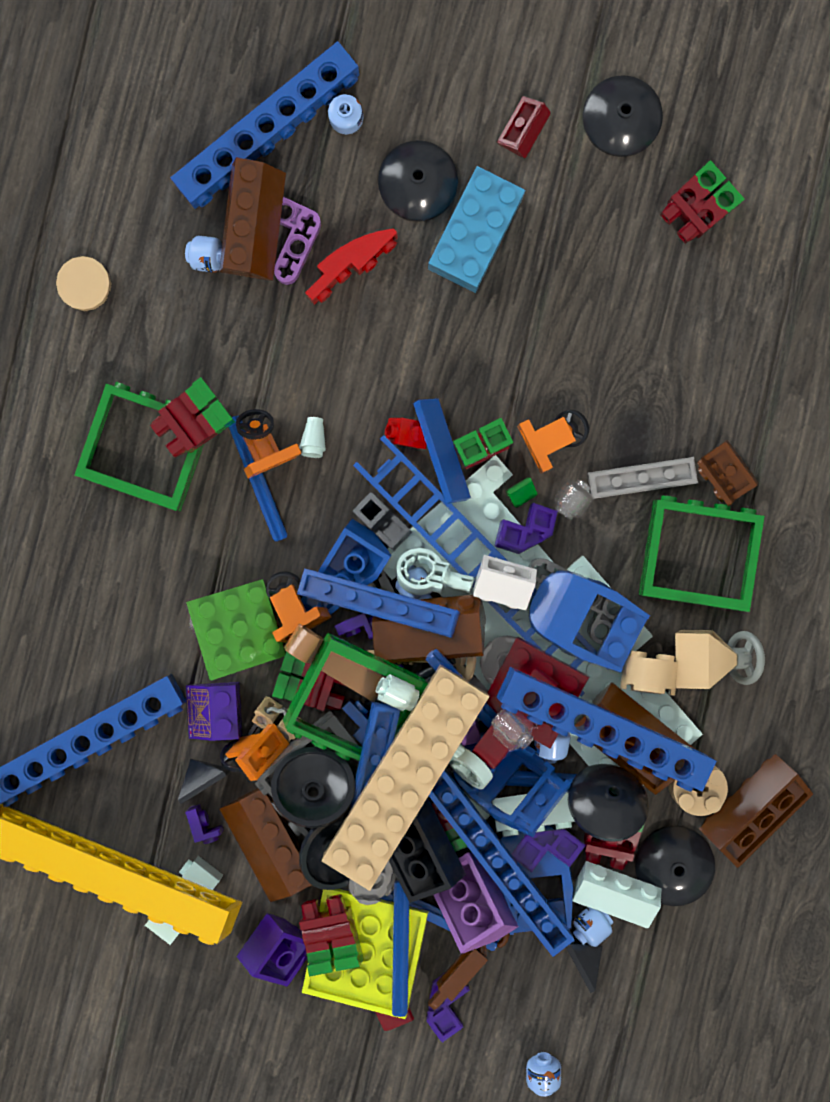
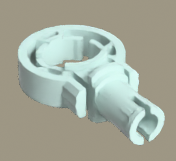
(437, 580)
(470, 768)

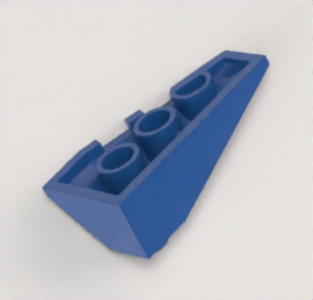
(354, 557)

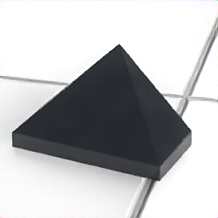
(199, 777)
(587, 961)

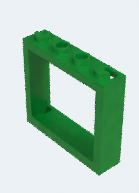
(83, 471)
(718, 511)
(320, 737)

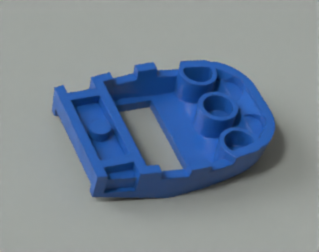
(563, 605)
(535, 805)
(547, 866)

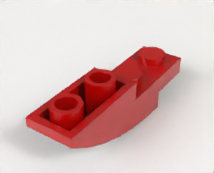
(357, 254)

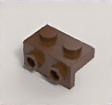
(726, 473)

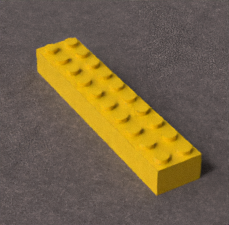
(116, 877)

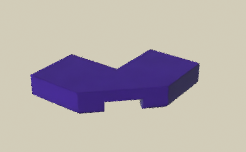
(520, 538)
(557, 842)
(443, 1019)

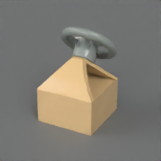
(706, 658)

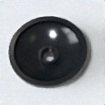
(619, 132)
(418, 198)
(310, 771)
(605, 815)
(672, 848)
(311, 854)

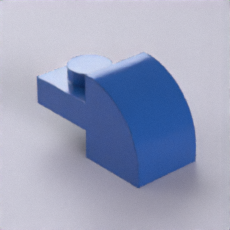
(358, 713)

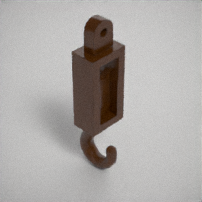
(461, 973)

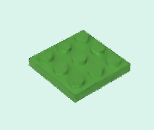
(235, 629)

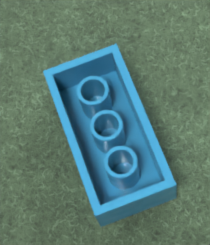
(476, 229)

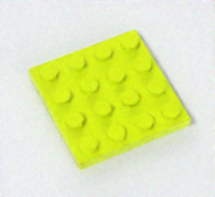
(370, 983)

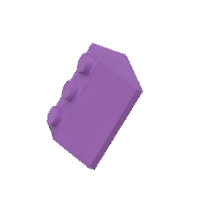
(475, 908)

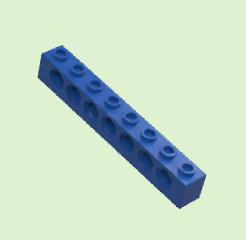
(333, 60)
(165, 690)
(697, 765)
(500, 864)

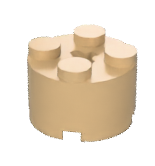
(649, 674)
(700, 802)

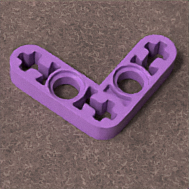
(295, 223)

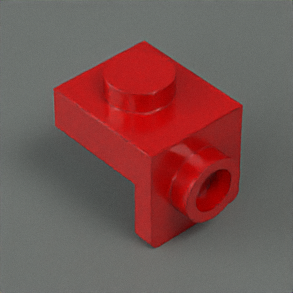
(405, 433)

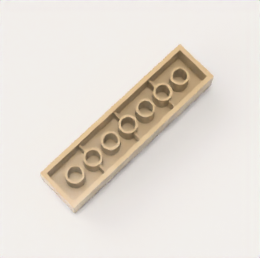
(405, 777)

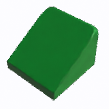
(521, 492)

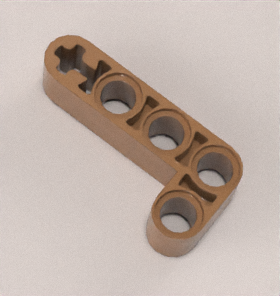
(305, 645)

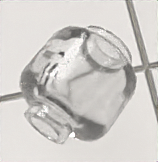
(573, 499)
(512, 730)

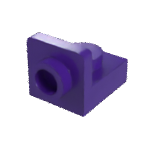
(352, 625)
(198, 823)

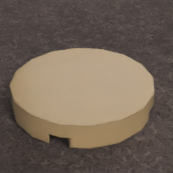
(83, 283)

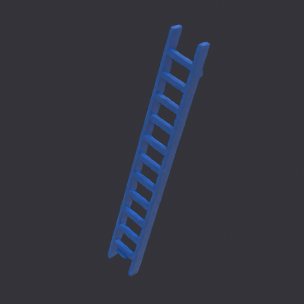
(385, 469)

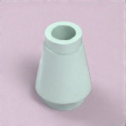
(313, 438)

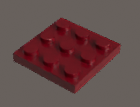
(526, 658)

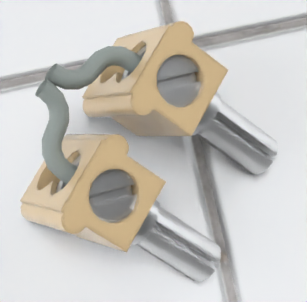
(266, 714)

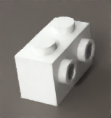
(505, 582)

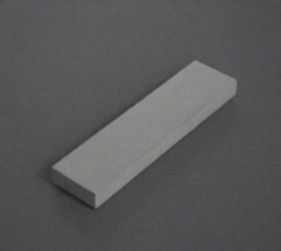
(642, 477)

